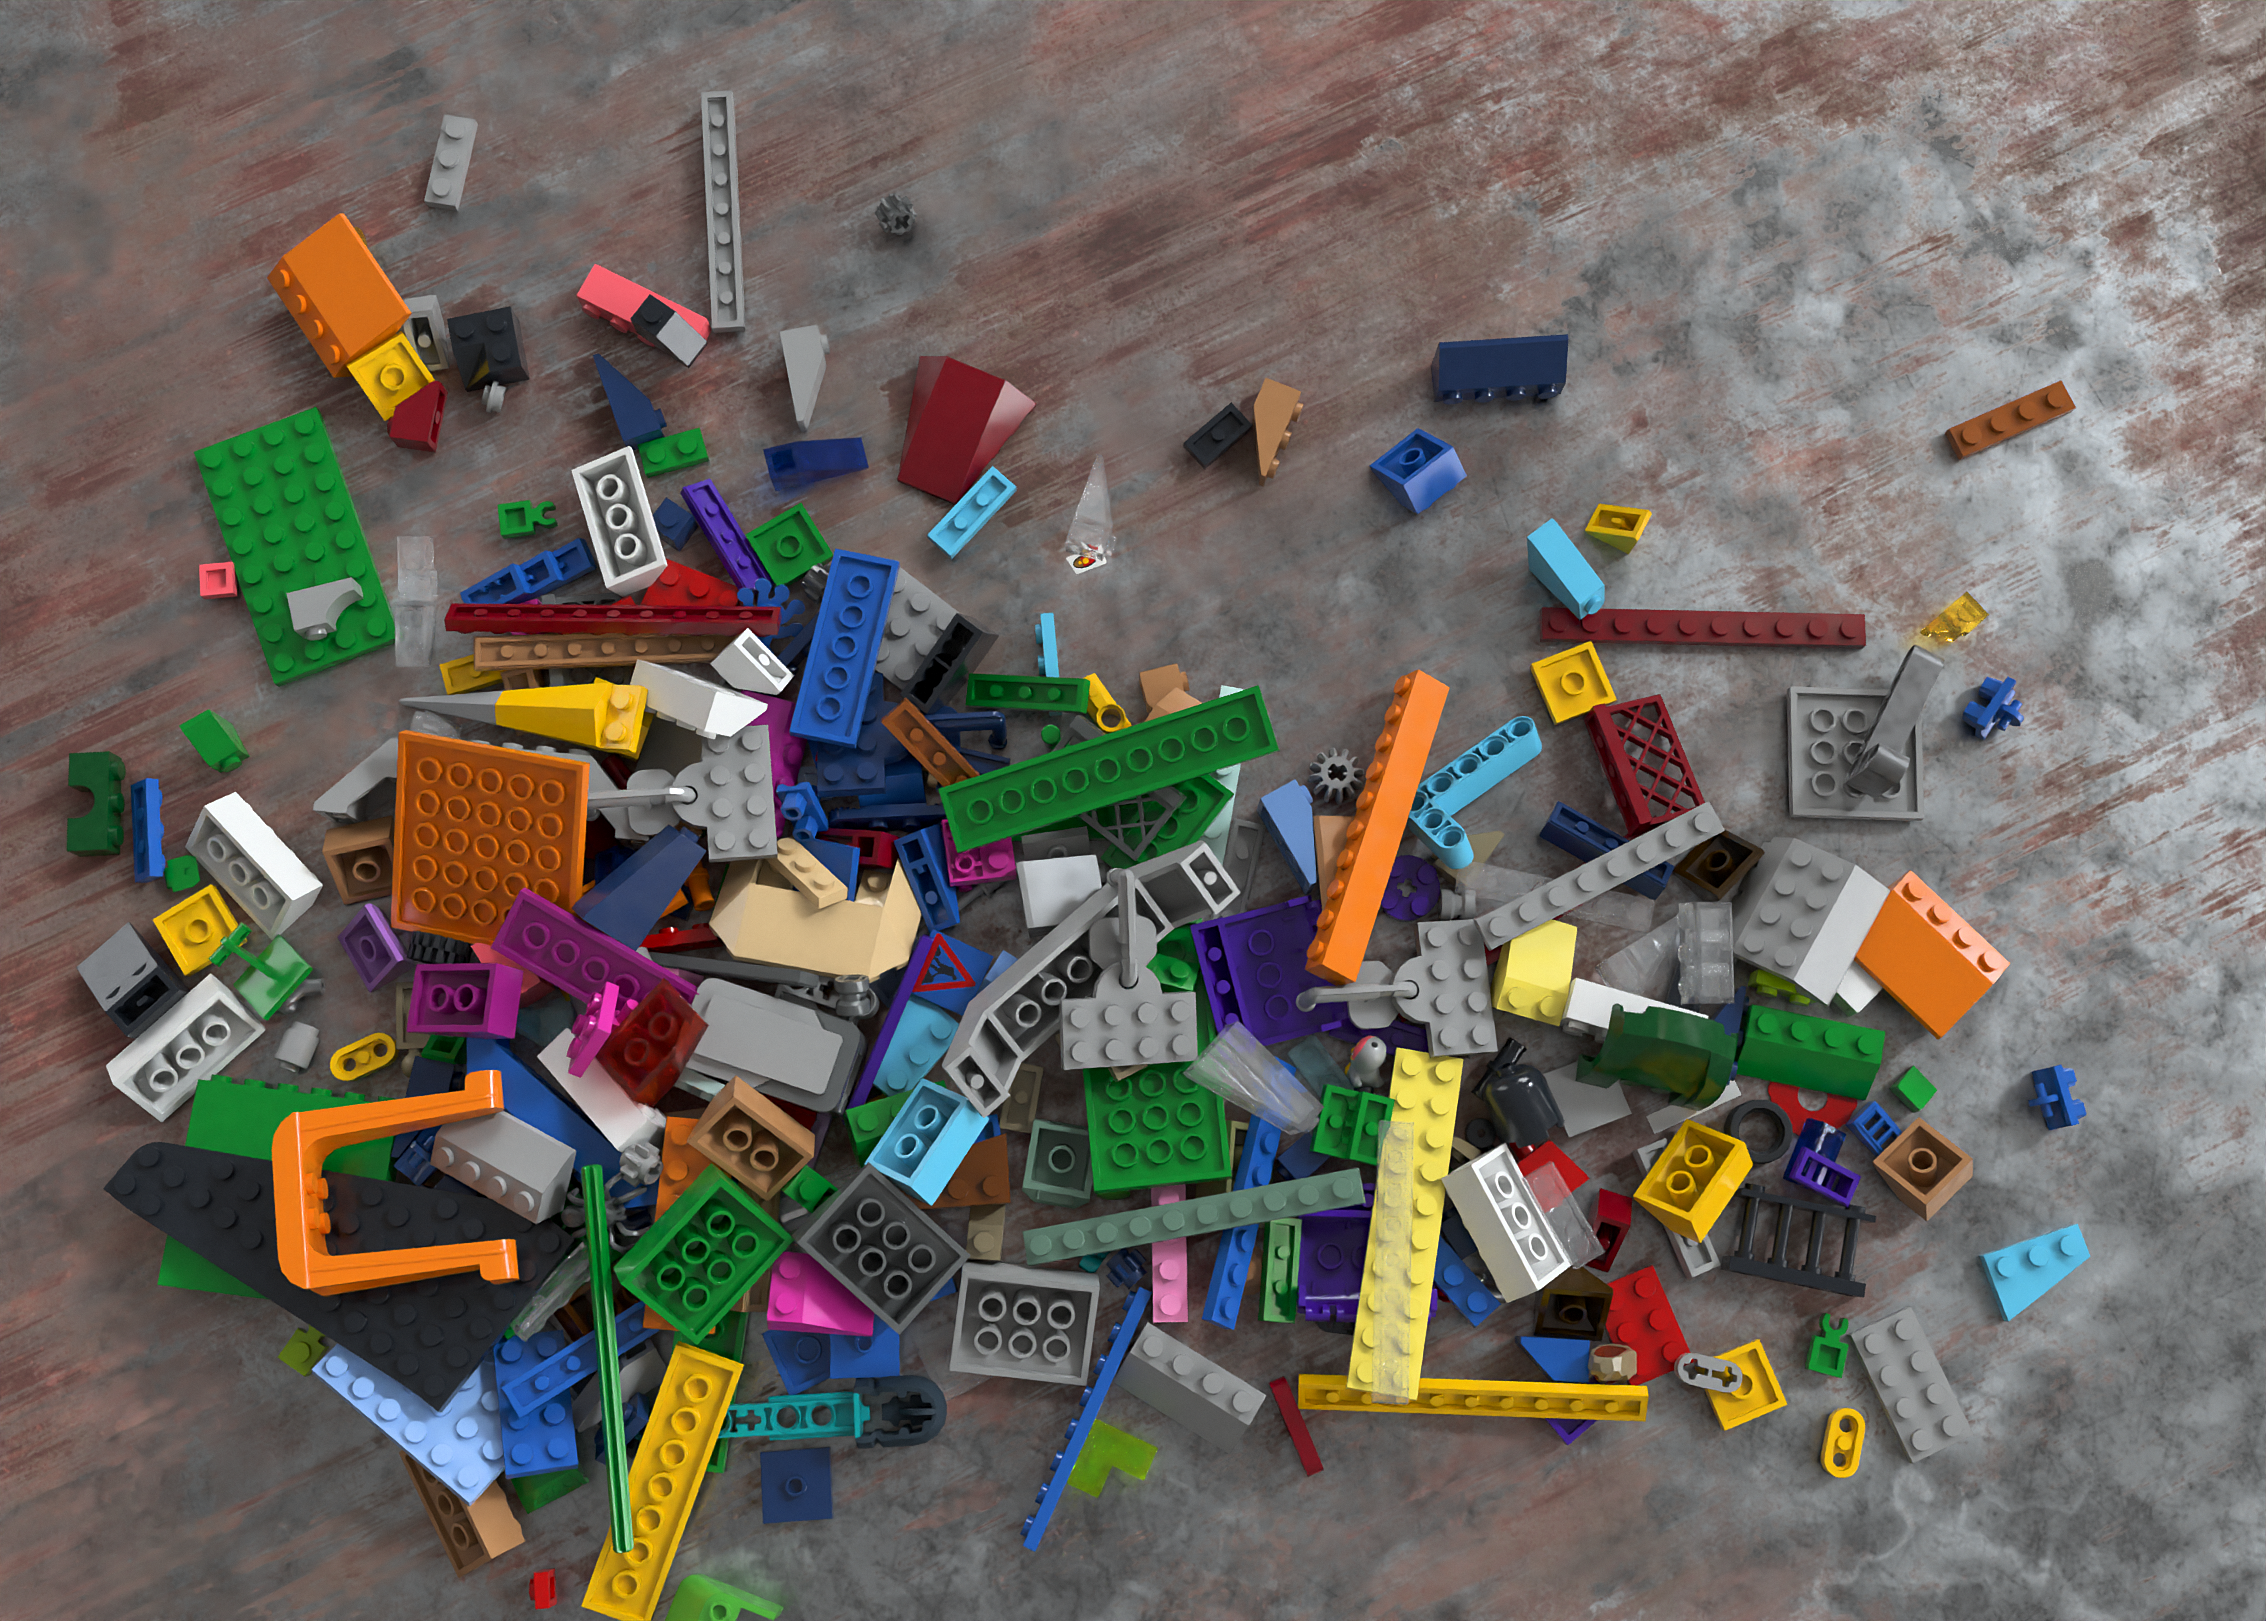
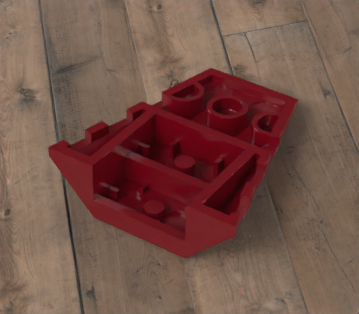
(956, 426)

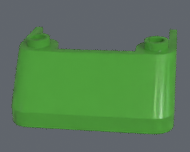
(712, 1600)

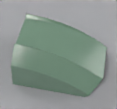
(1058, 1164)

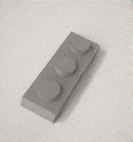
(451, 162)

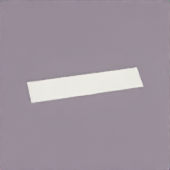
(1674, 1114)

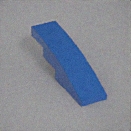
(534, 577)

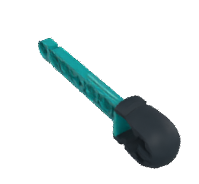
(849, 1414)

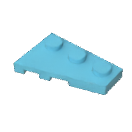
(915, 1047)
(2032, 1267)

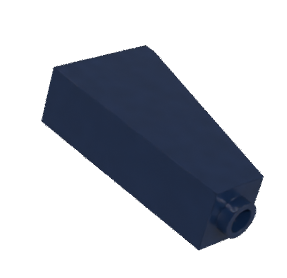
(641, 887)

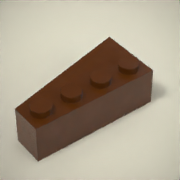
(978, 1180)

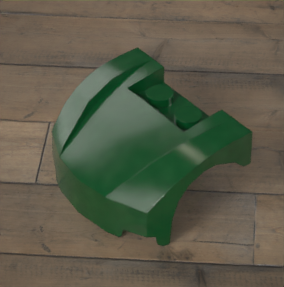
(1663, 1051)

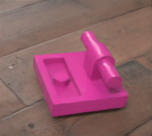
(979, 865)
(595, 1027)

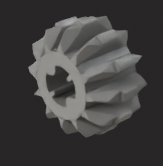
(1336, 764)

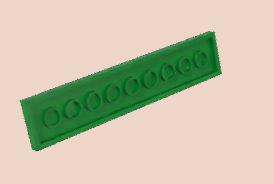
(1109, 769)

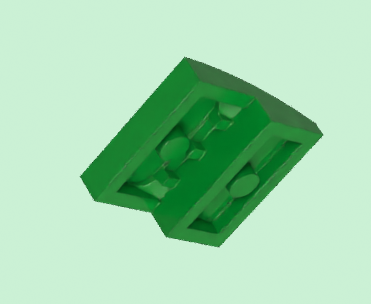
(1350, 1124)

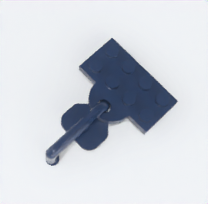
(862, 770)

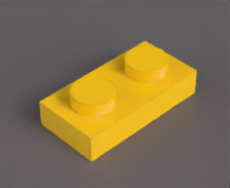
(462, 678)

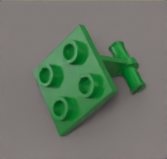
(271, 974)

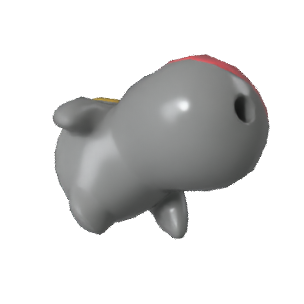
(1365, 1063)

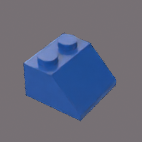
(1419, 470)

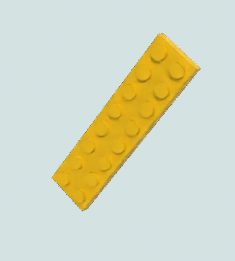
(665, 1482)

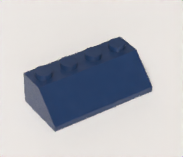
(1500, 369)

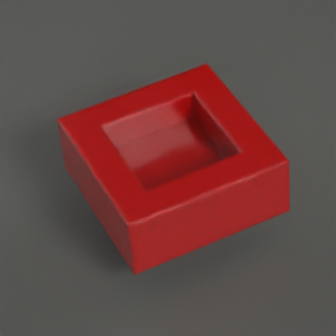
(543, 1588)

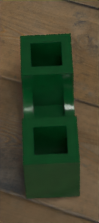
(100, 829)

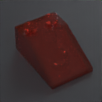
(653, 1044)

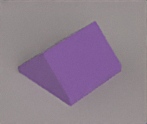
(375, 948)

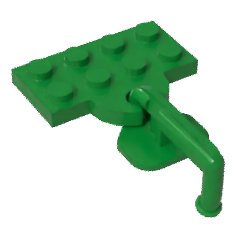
(1185, 826)

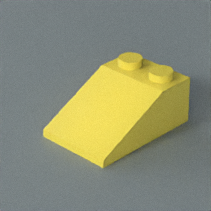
(1536, 972)

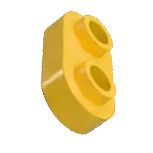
(365, 1056)
(1846, 1443)

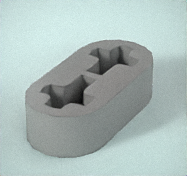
(1706, 1380)

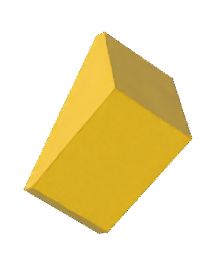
(1618, 525)

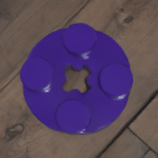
(1418, 903)

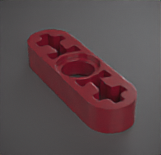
(1296, 1426)

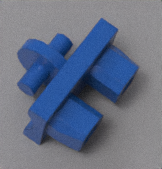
(2000, 695)
(803, 809)
(2055, 1098)
(417, 1158)

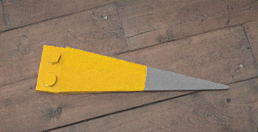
(585, 714)

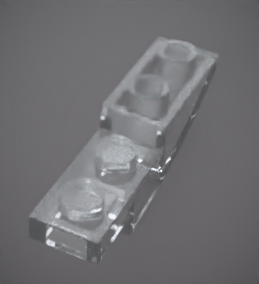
(416, 601)

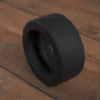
(1781, 1119)

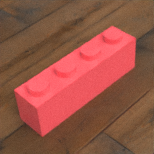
(618, 299)

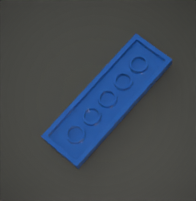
(845, 648)

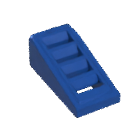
(1857, 1123)

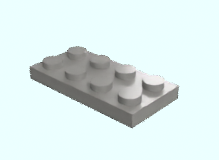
(1910, 1384)

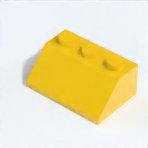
(1694, 1179)

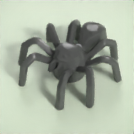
(615, 1212)

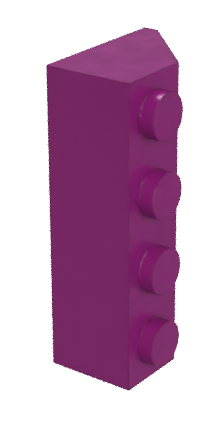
(785, 750)

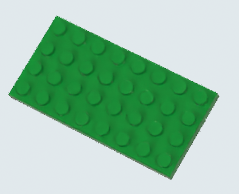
(293, 530)
(1157, 1121)

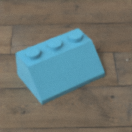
(927, 1141)

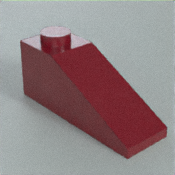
(876, 847)

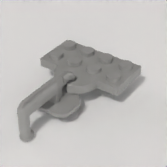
(731, 802)
(1446, 987)
(1132, 1022)

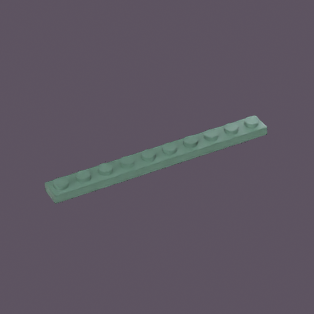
(1194, 1217)

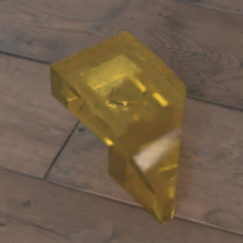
(1957, 619)

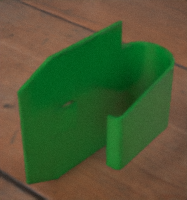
(181, 873)

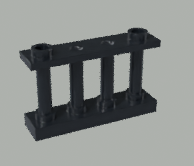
(1776, 1266)

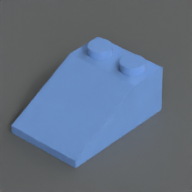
(1290, 824)

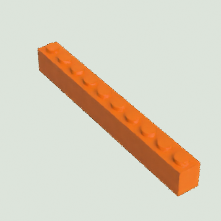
(1376, 829)

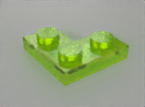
(1106, 1448)

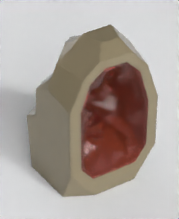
(1612, 1363)

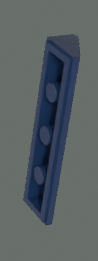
(1590, 840)

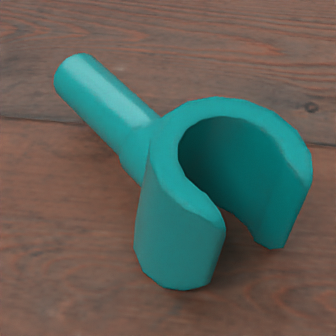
(1092, 1262)

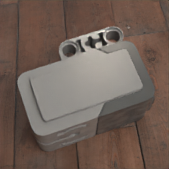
(782, 1043)

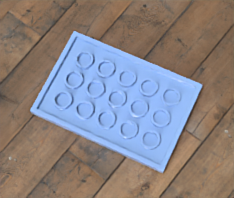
(454, 1445)

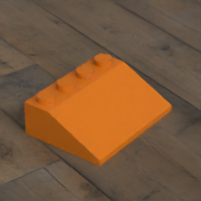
(338, 295)
(1928, 956)

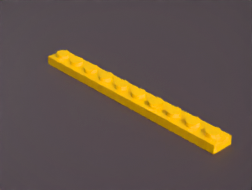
(1485, 1398)

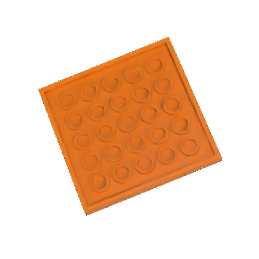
(479, 830)

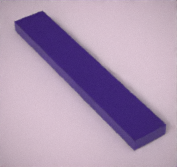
(891, 1021)

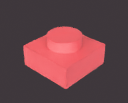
(218, 580)

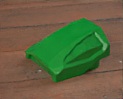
(545, 1488)

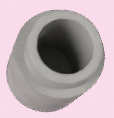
(297, 1047)

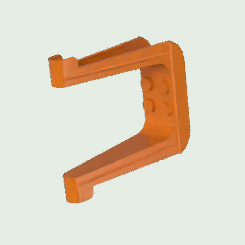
(299, 1191)

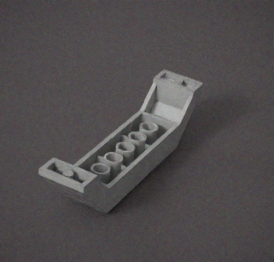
(375, 781)
(1023, 1002)

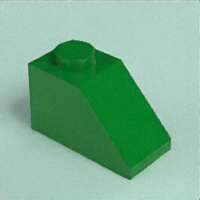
(215, 741)

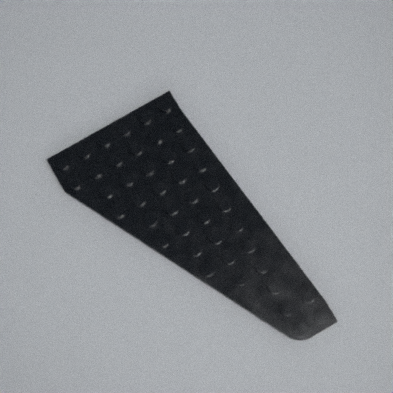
(415, 1331)

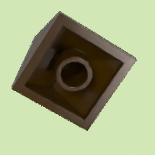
(1572, 1306)

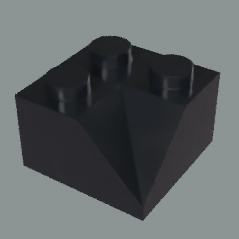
(488, 348)

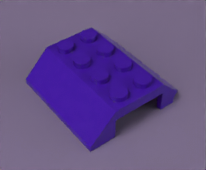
(1257, 970)
(1333, 1261)

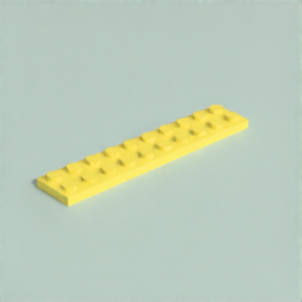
(1428, 1096)

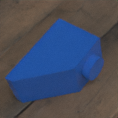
(1558, 1358)

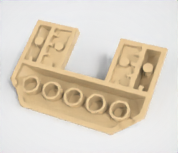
(781, 928)

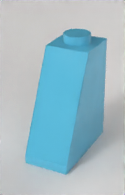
(1564, 570)

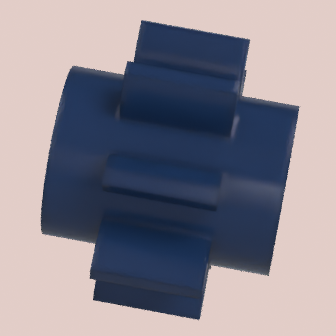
(1126, 1268)

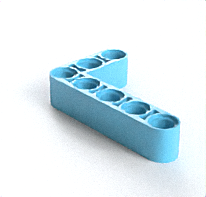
(1465, 781)

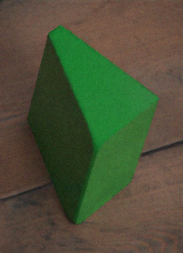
(1913, 1089)

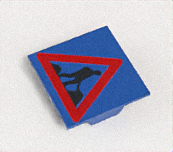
(951, 973)

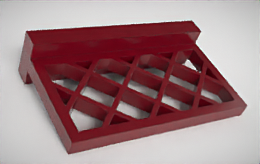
(1618, 764)

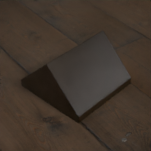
(1717, 865)

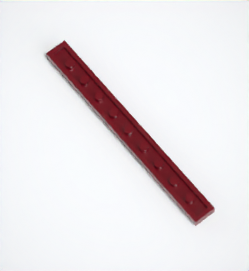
(612, 619)
(1705, 628)

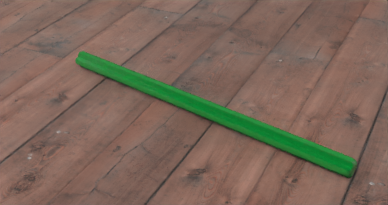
(607, 1358)

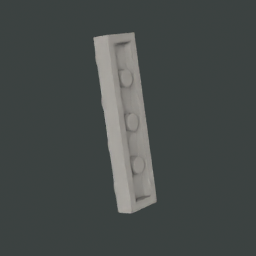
(1693, 1256)

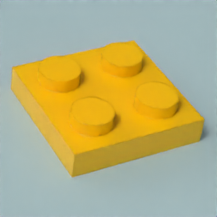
(390, 373)
(1572, 682)
(196, 928)
(1757, 1393)

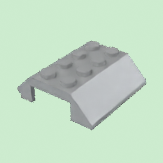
(1804, 915)

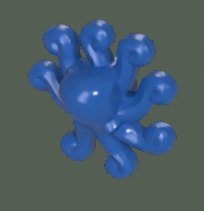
(781, 594)

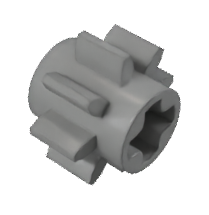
(641, 1164)

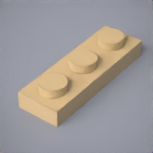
(807, 874)

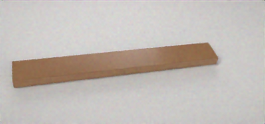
(590, 650)

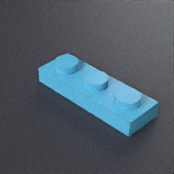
(972, 512)
(1048, 662)

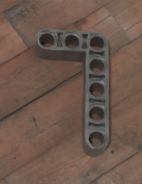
(1879, 759)

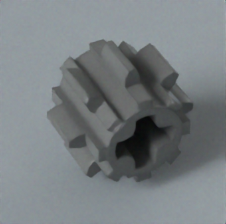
(895, 214)
(816, 581)

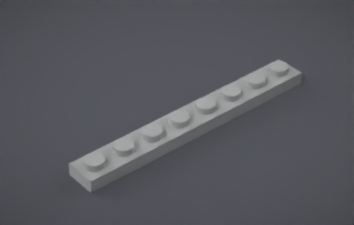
(723, 211)
(1598, 875)

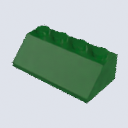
(1809, 1052)

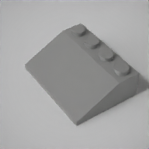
(1024, 1322)

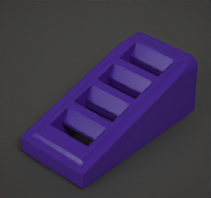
(1845, 1187)

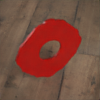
(1835, 1111)

